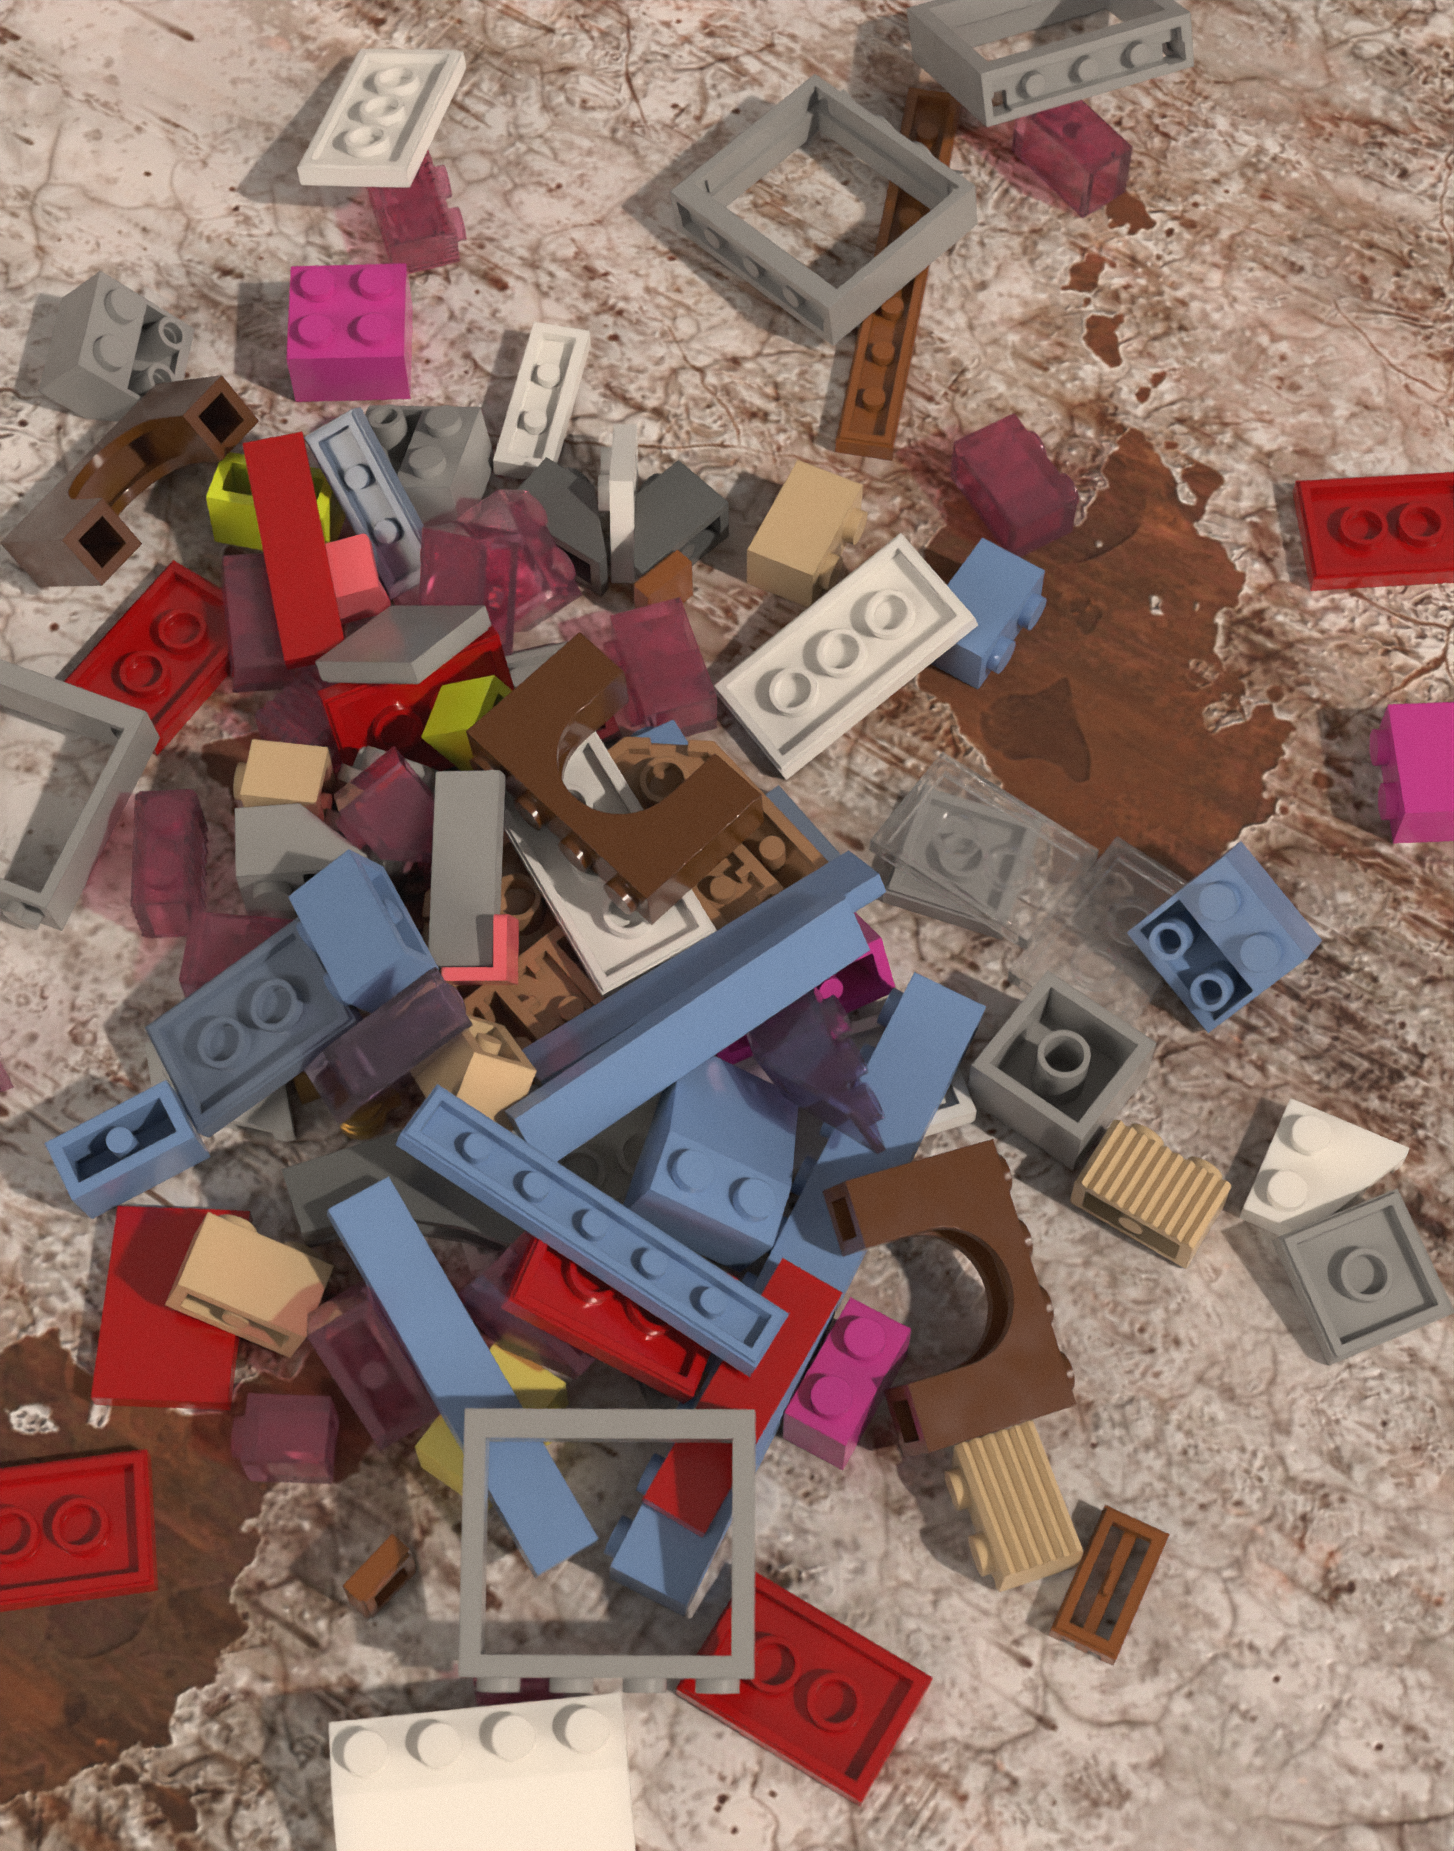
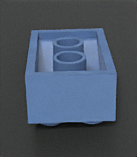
(717, 1163)

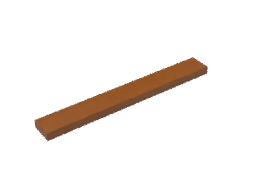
(889, 334)

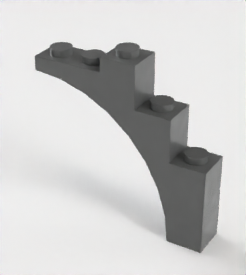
(433, 1201)

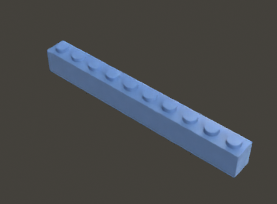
(910, 1075)

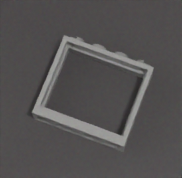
(1049, 74)
(830, 312)
(102, 720)
(576, 1672)

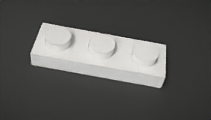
(542, 399)

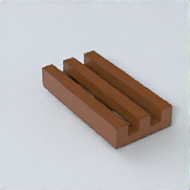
(1086, 1638)

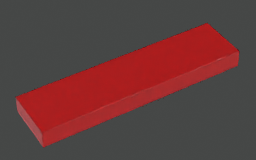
(294, 548)
(699, 1475)

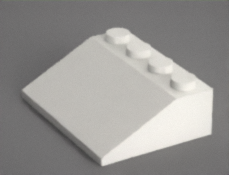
(485, 1779)

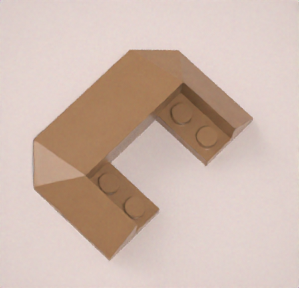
(549, 981)

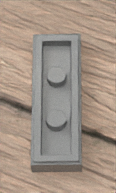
(466, 866)

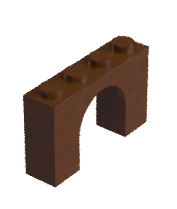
(77, 527)
(641, 855)
(1017, 1363)

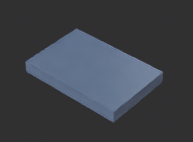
(249, 1030)

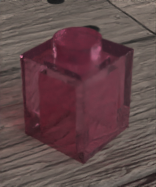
(287, 1438)

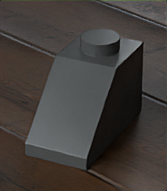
(677, 513)
(572, 520)

